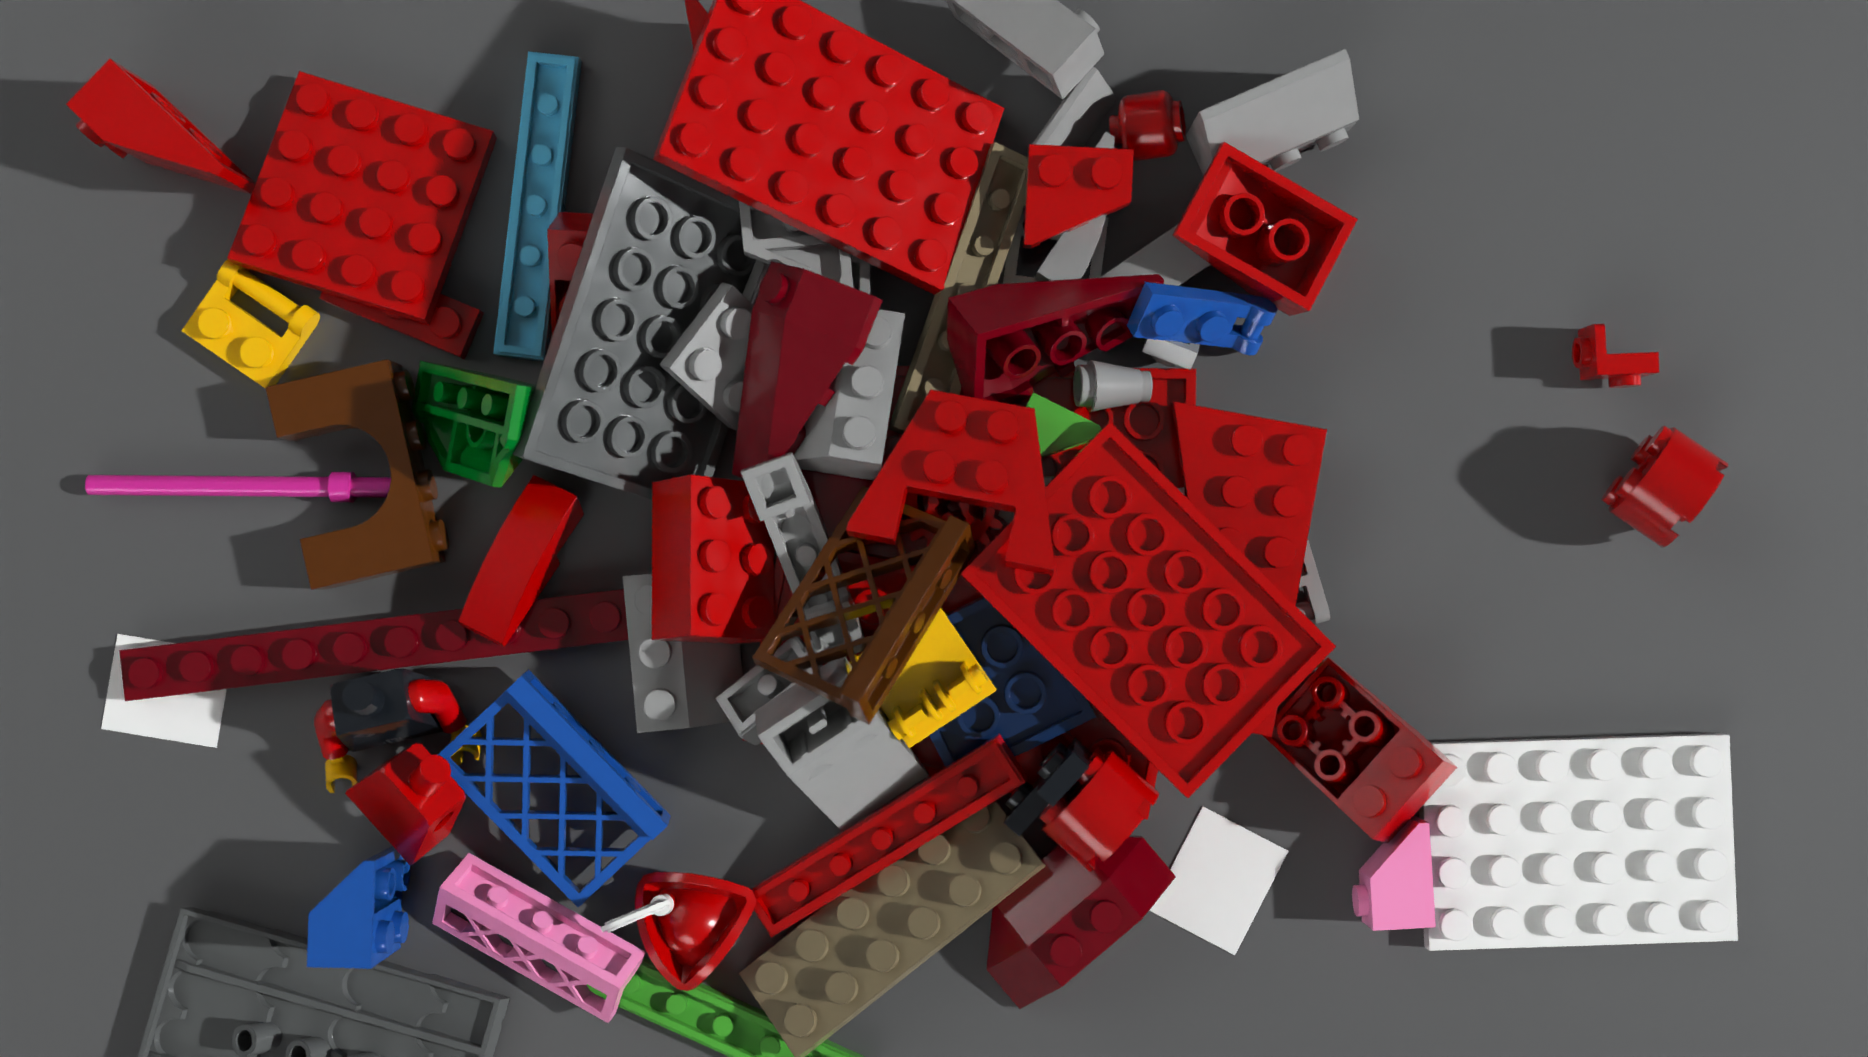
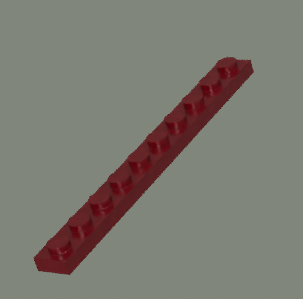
(363, 647)

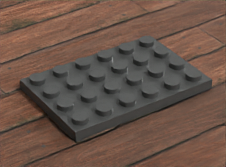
(639, 283)

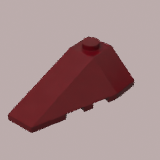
(1026, 331)
(795, 348)

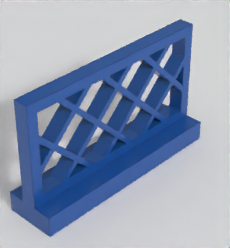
(587, 757)

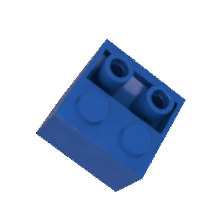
(361, 916)

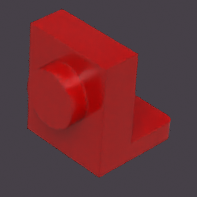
(1620, 369)

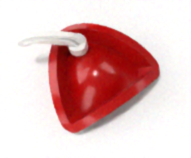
(687, 923)

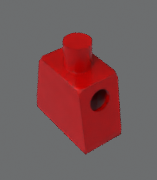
(410, 800)

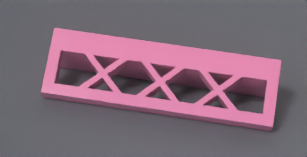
(538, 931)

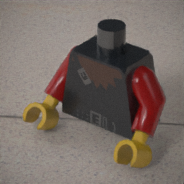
(382, 712)

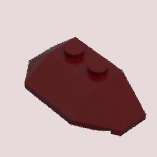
(1070, 917)

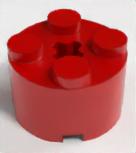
(1667, 485)
(1098, 809)

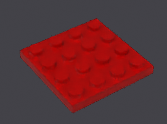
(363, 197)

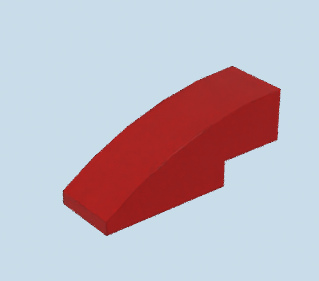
(520, 560)

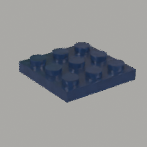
(1030, 698)

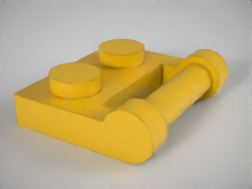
(242, 337)

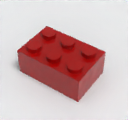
(709, 563)

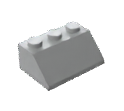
(1282, 116)
(852, 428)
(674, 679)

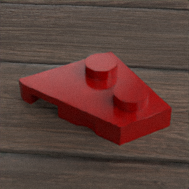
(1073, 187)

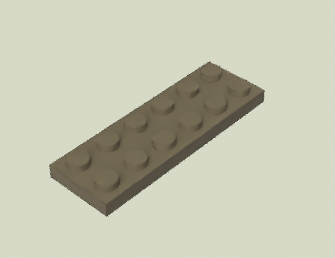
(887, 928)

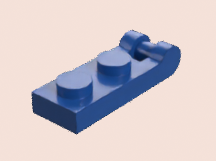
(1201, 317)

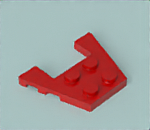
(969, 455)

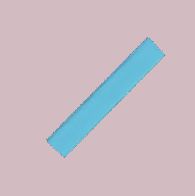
(536, 200)

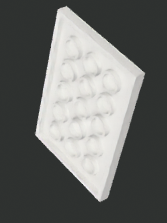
(1583, 842)

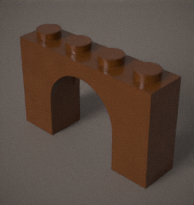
(405, 528)

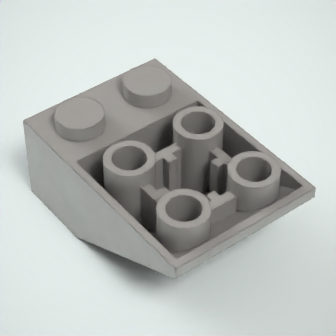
(833, 756)

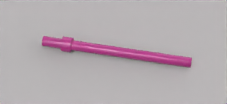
(338, 486)

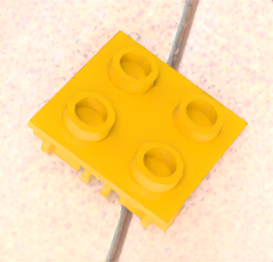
(935, 684)

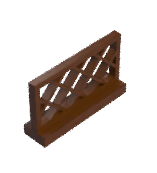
(899, 630)

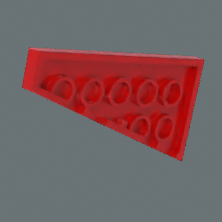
(1255, 486)

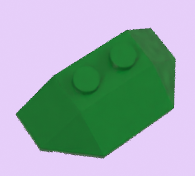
(472, 420)

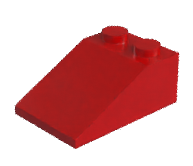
(140, 121)
(1264, 230)

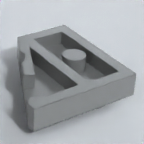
(775, 241)

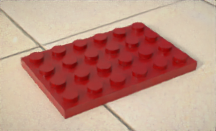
(831, 134)
(1153, 613)

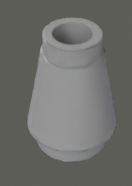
(1110, 386)

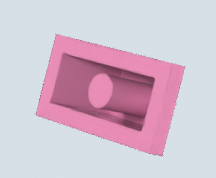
(1398, 882)

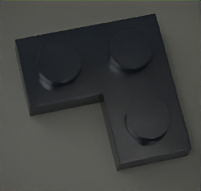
(1057, 775)

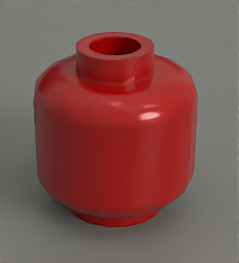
(1149, 125)

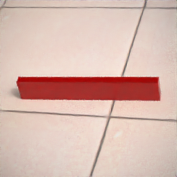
(887, 834)

